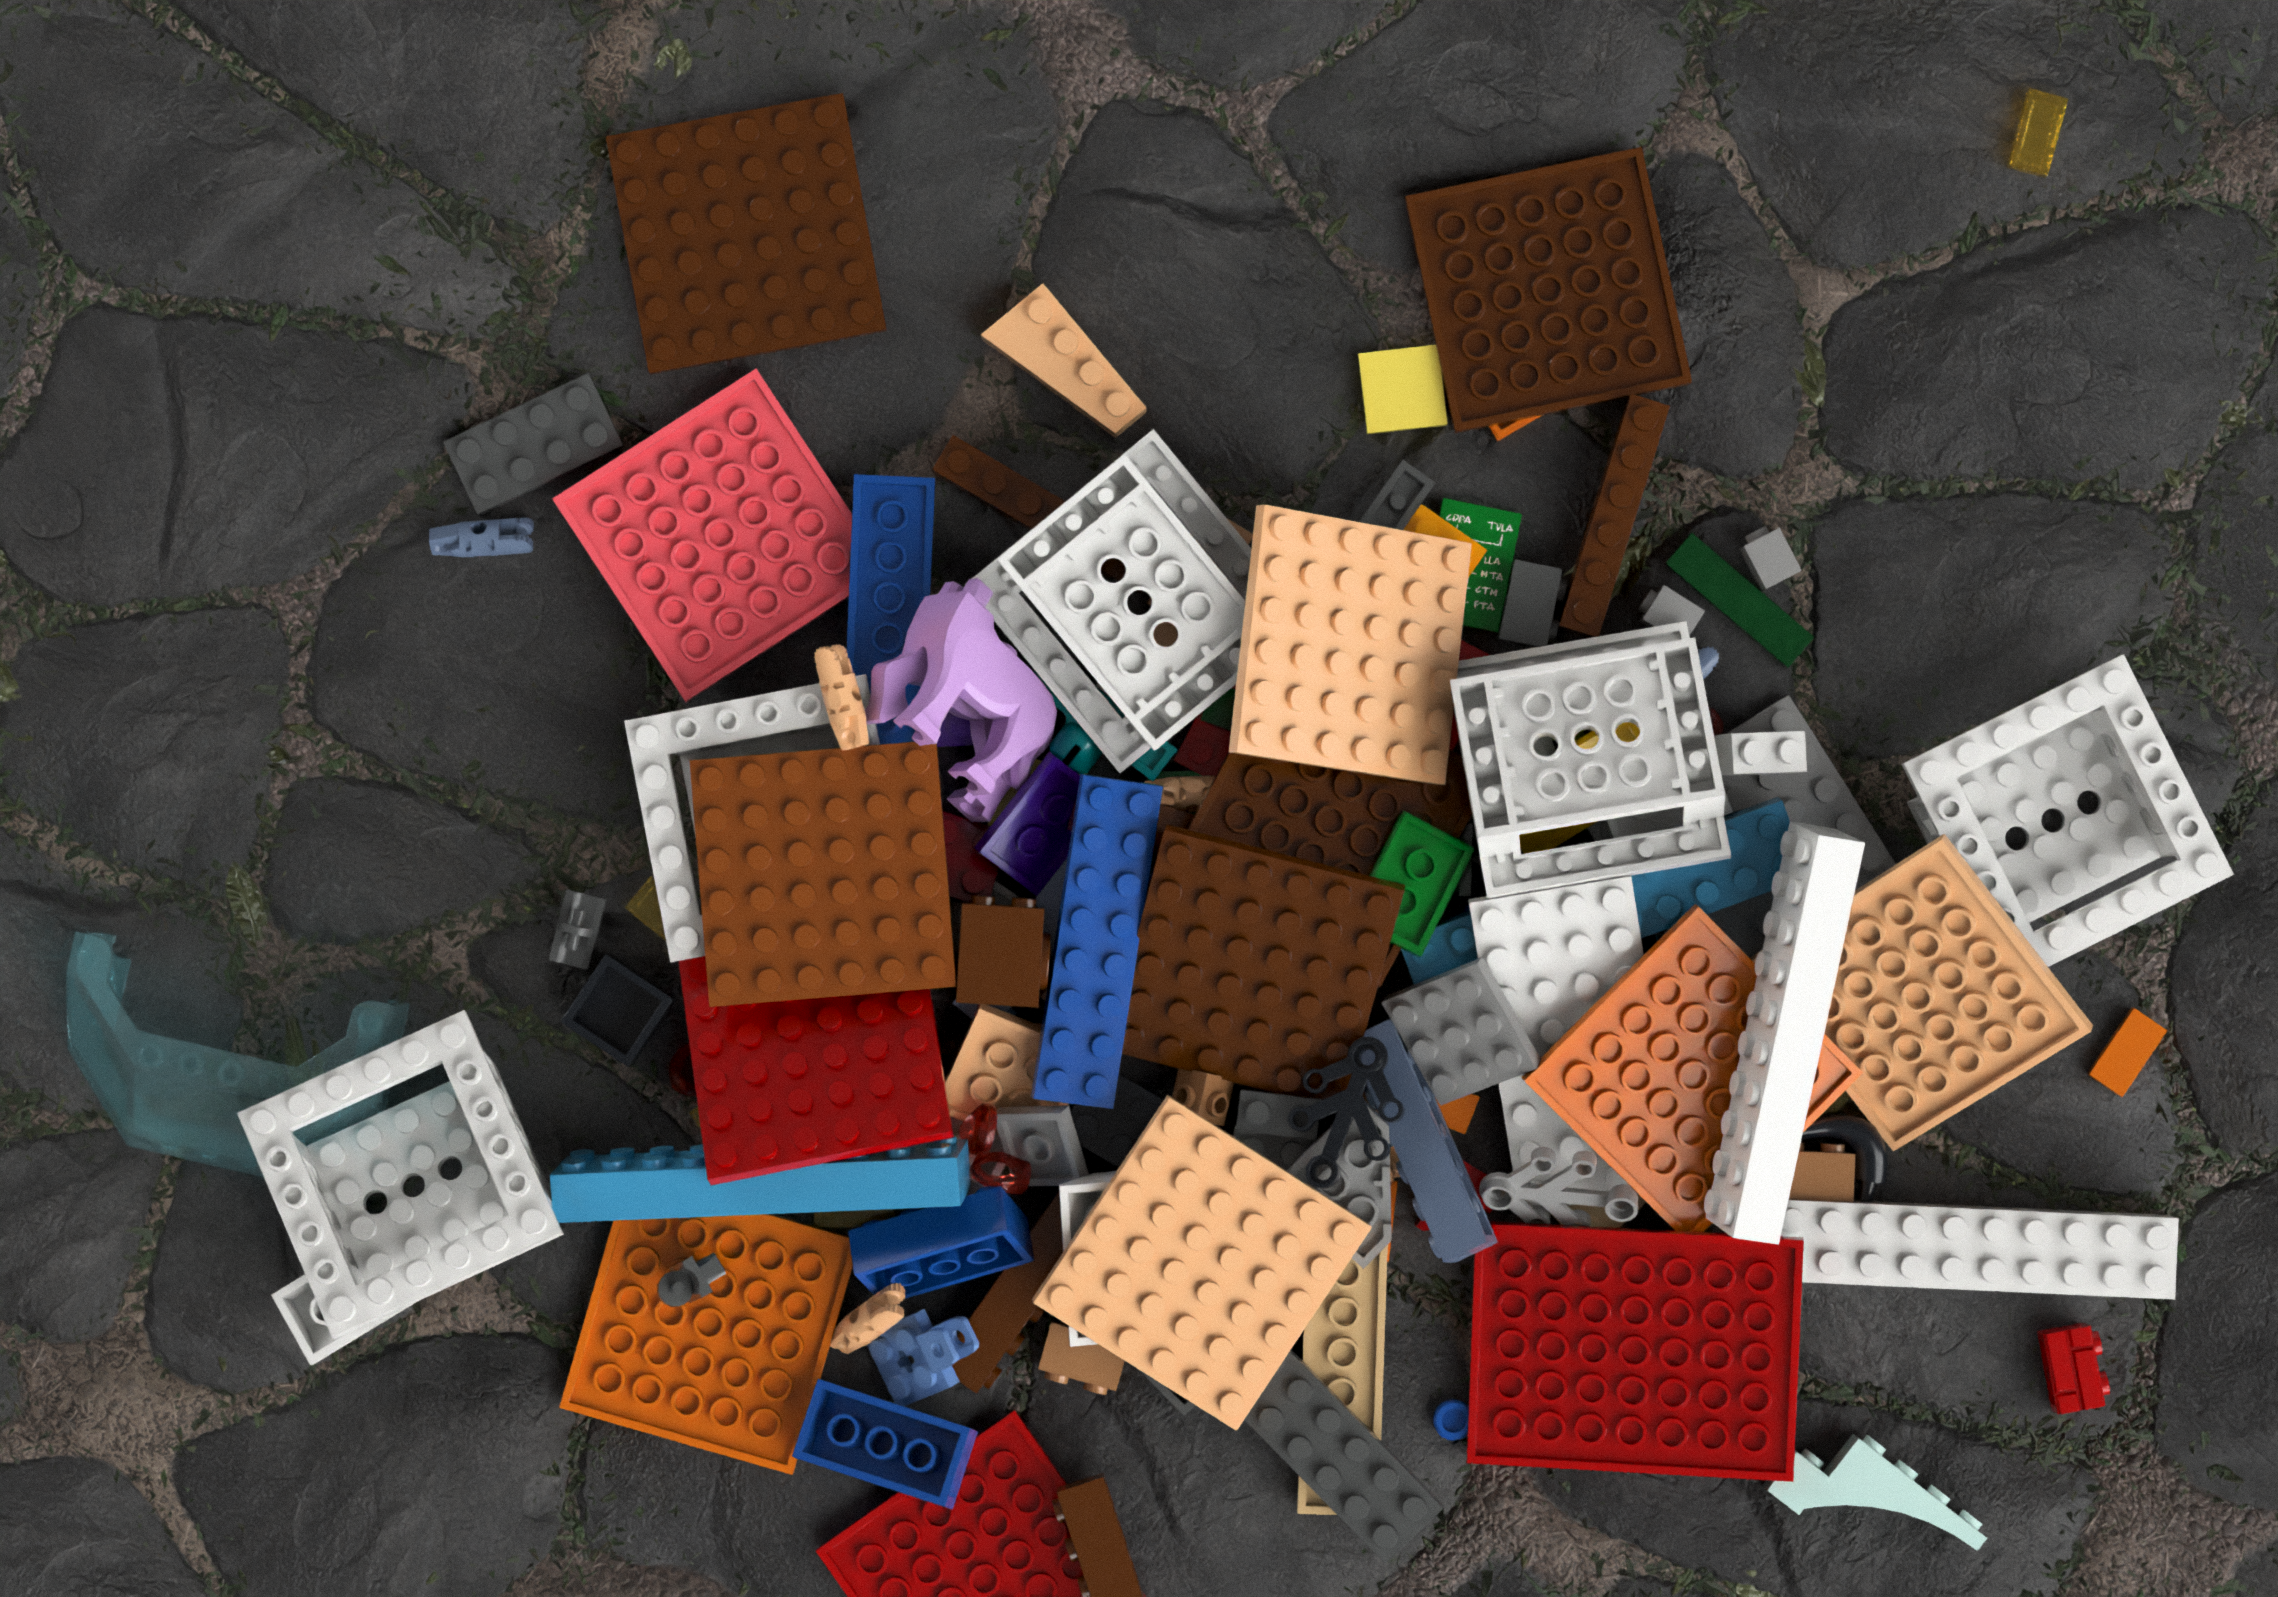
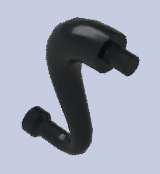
(1865, 1143)

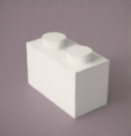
(1761, 753)

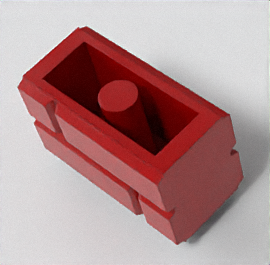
(2073, 1368)

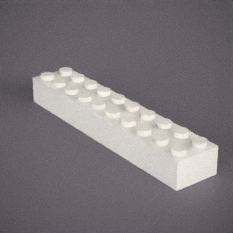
(1783, 1031)
(1986, 1248)

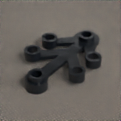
(1348, 1105)

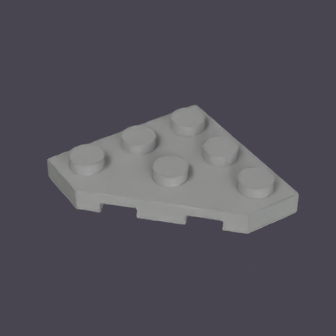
(1362, 1184)

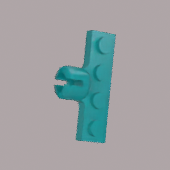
(1072, 733)

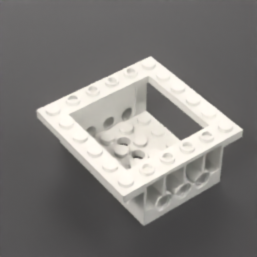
(1062, 576)
(1592, 685)
(739, 727)
(2040, 757)
(421, 1244)

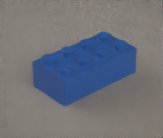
(942, 1244)
(885, 1444)

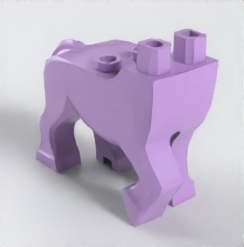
(976, 678)

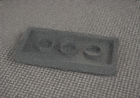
(533, 444)

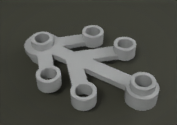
(1510, 1191)

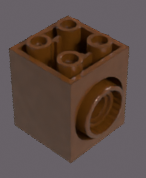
(1002, 952)

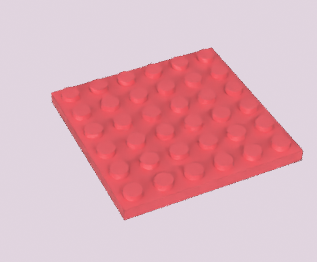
(716, 534)

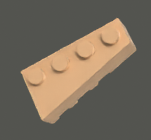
(1056, 352)

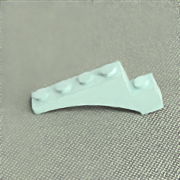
(1867, 1479)

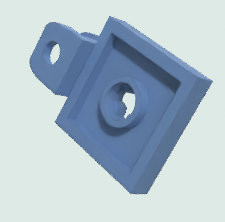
(933, 1354)

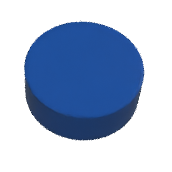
(1451, 1419)

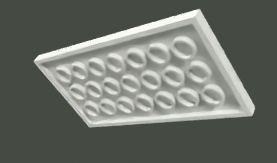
(1553, 962)

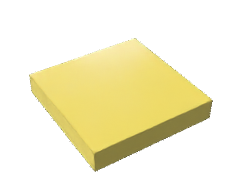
(1402, 389)

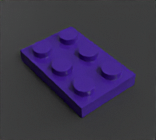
(1031, 831)

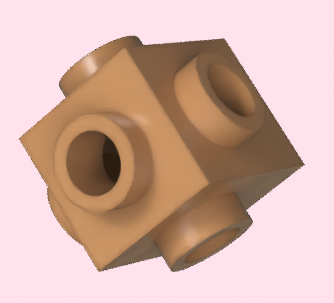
(1204, 1094)

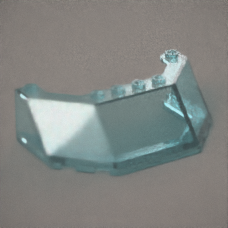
(186, 1094)

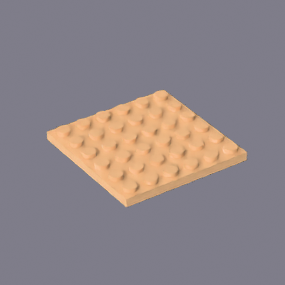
(1349, 646)
(1939, 995)
(1201, 1263)

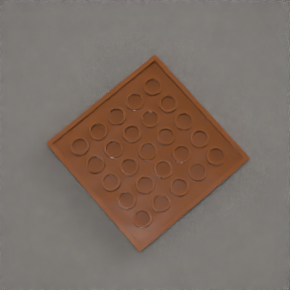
(822, 873)

